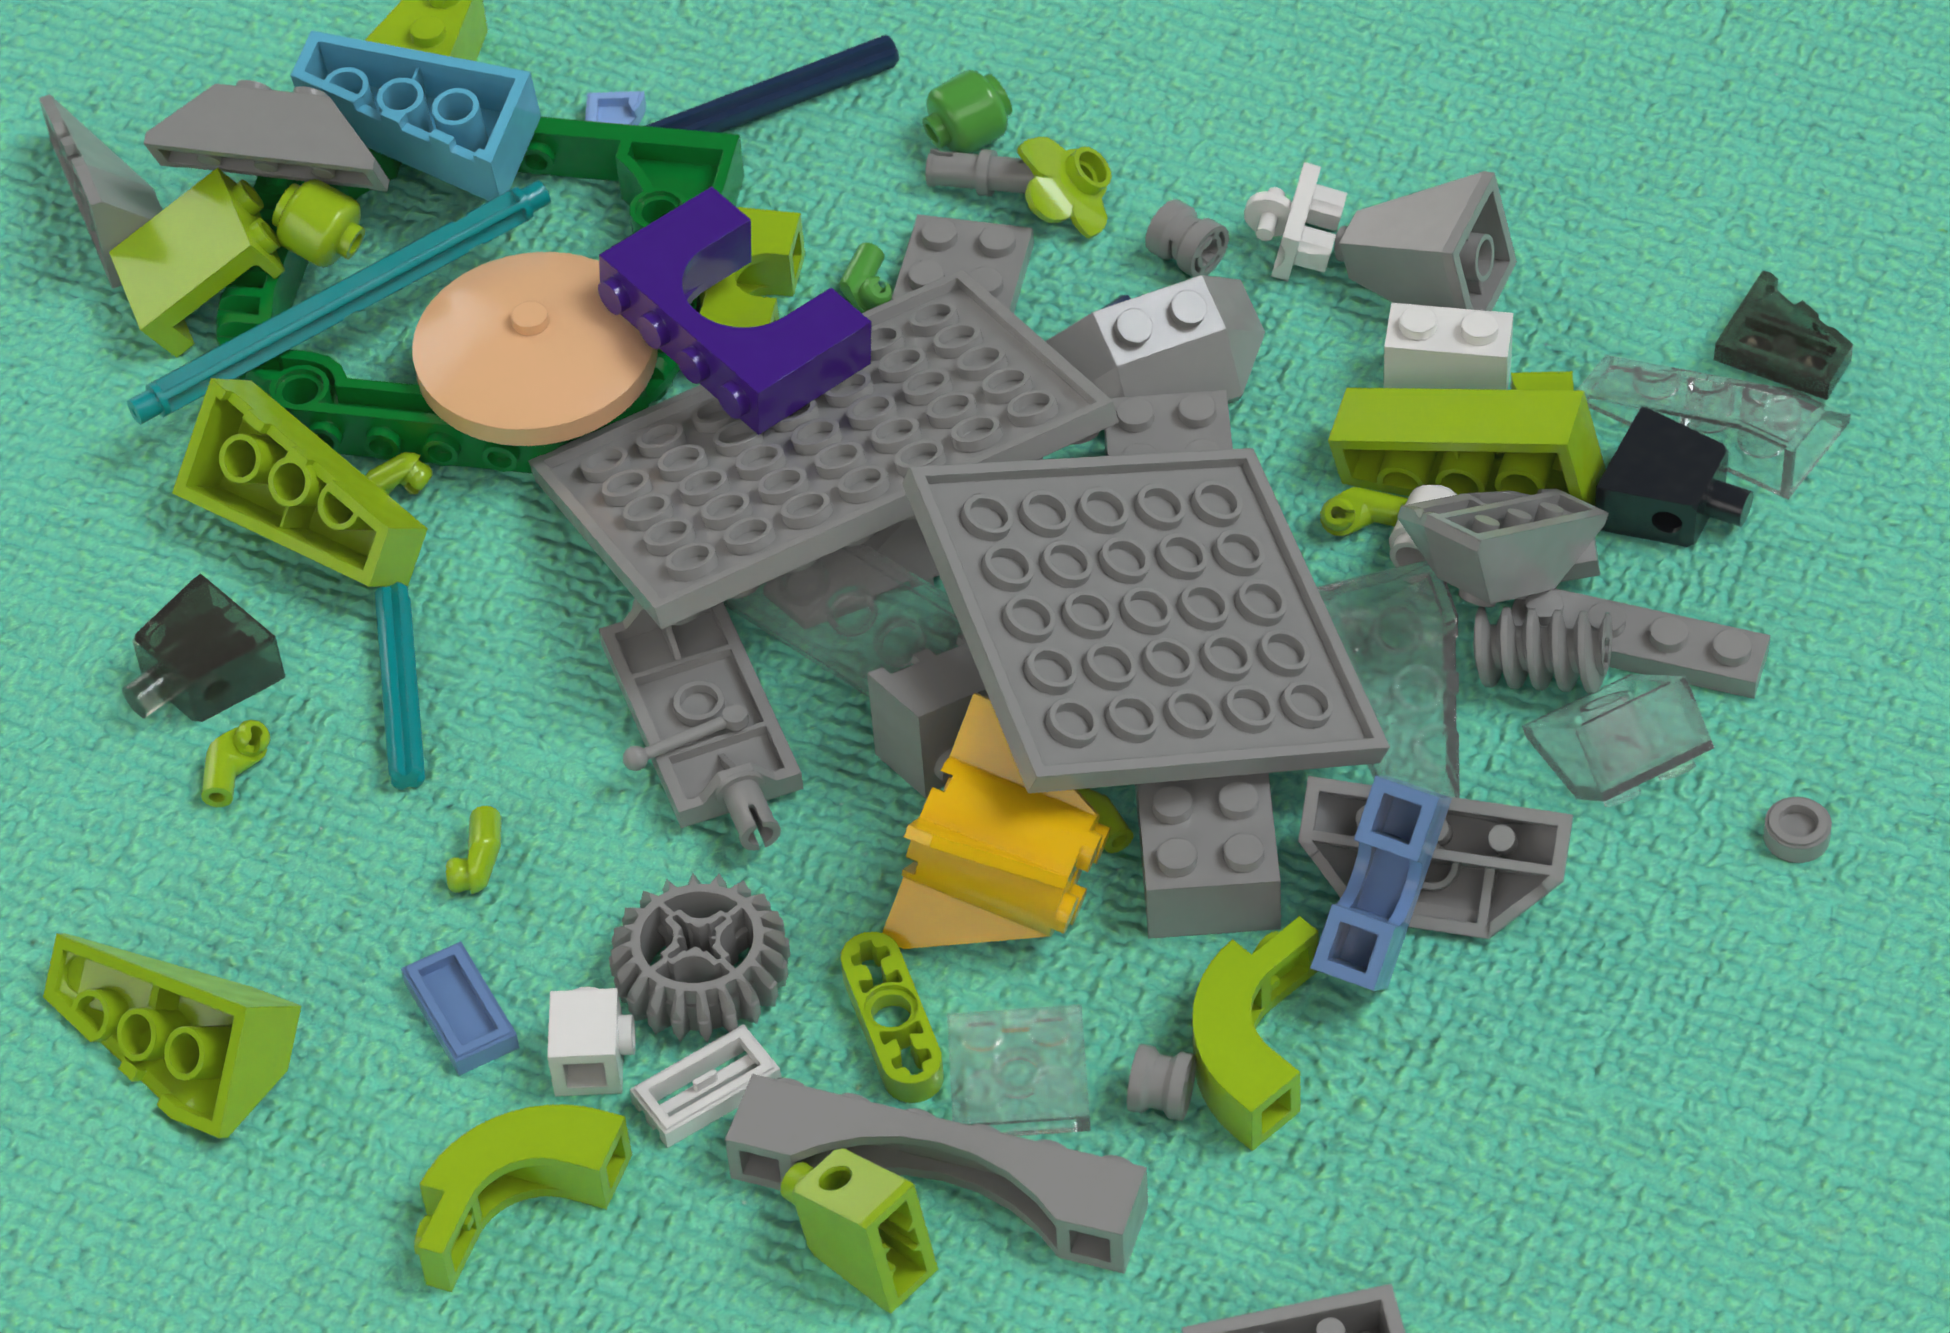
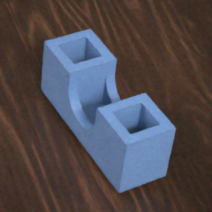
(1388, 874)

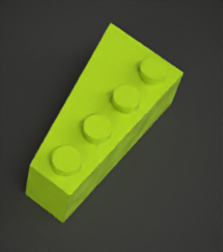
(1467, 440)
(291, 487)

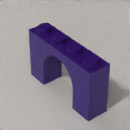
(752, 371)

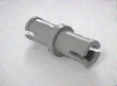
(979, 171)

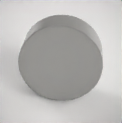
(1797, 829)

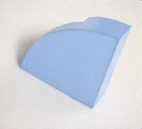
(616, 107)

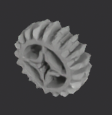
(696, 976)

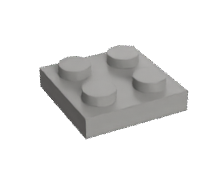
(987, 251)

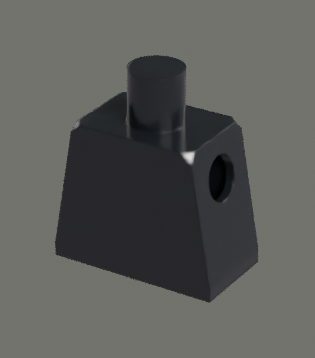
(1668, 483)

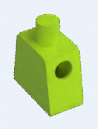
(863, 1225)

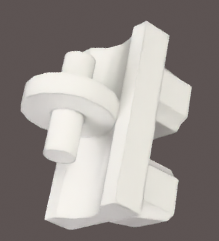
(1275, 215)

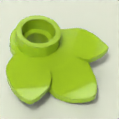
(1066, 184)

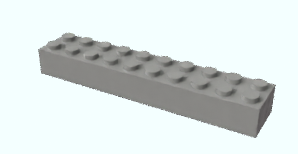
(1206, 839)

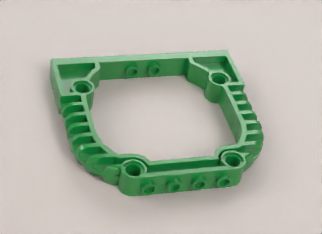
(383, 419)

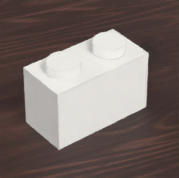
(1447, 348)

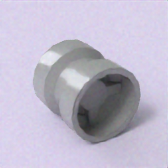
(1191, 241)

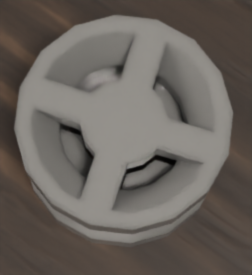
(1161, 1082)

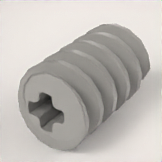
(1542, 650)

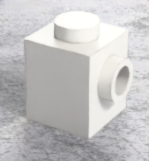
(588, 1041)

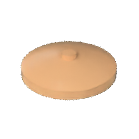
(528, 352)

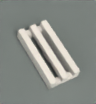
(712, 1091)

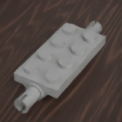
(685, 679)

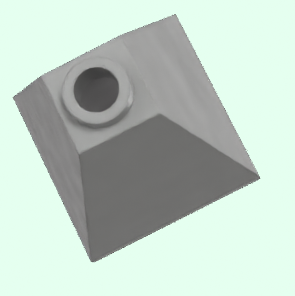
(1433, 246)

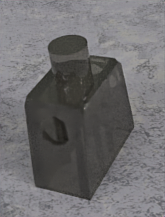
(201, 655)

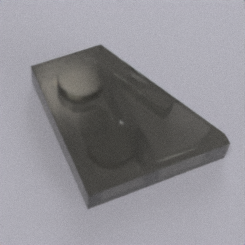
(1783, 341)

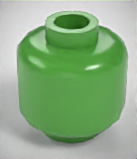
(967, 112)

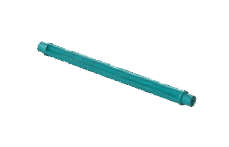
(338, 301)

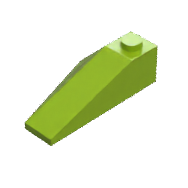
(185, 1034)

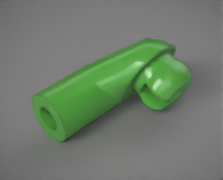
(860, 279)

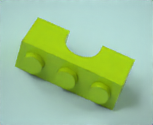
(773, 270)

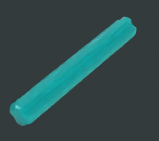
(399, 686)

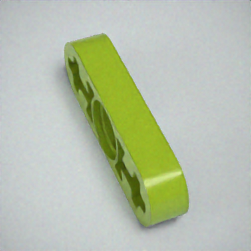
(884, 1041)

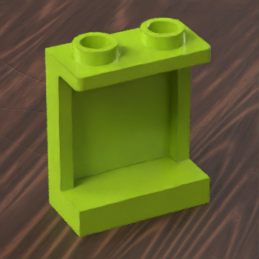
(192, 255)

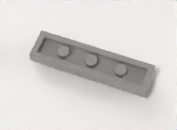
(1663, 642)

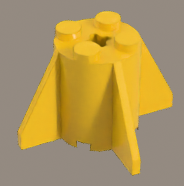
(989, 852)

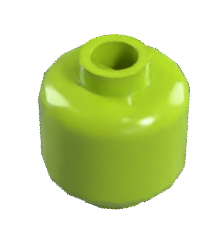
(318, 223)

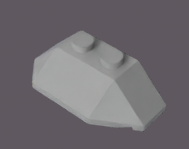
(266, 135)
(1168, 341)
(1502, 541)
(1484, 868)

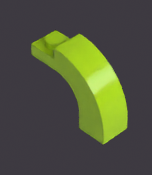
(1236, 1071)
(510, 1159)

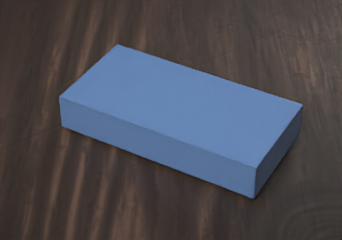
(460, 1008)

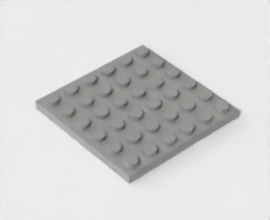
(1142, 618)

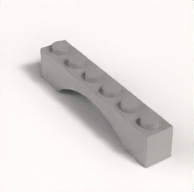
(1075, 1200)

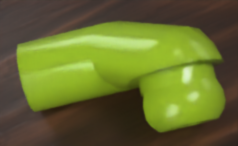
(401, 469)
(1359, 508)

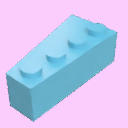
(428, 109)

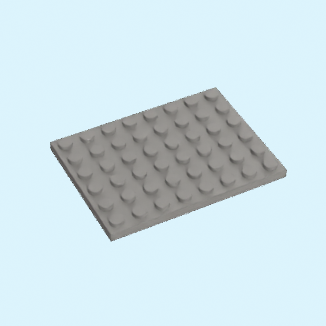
(710, 510)

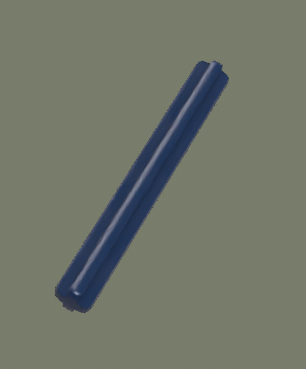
(787, 88)

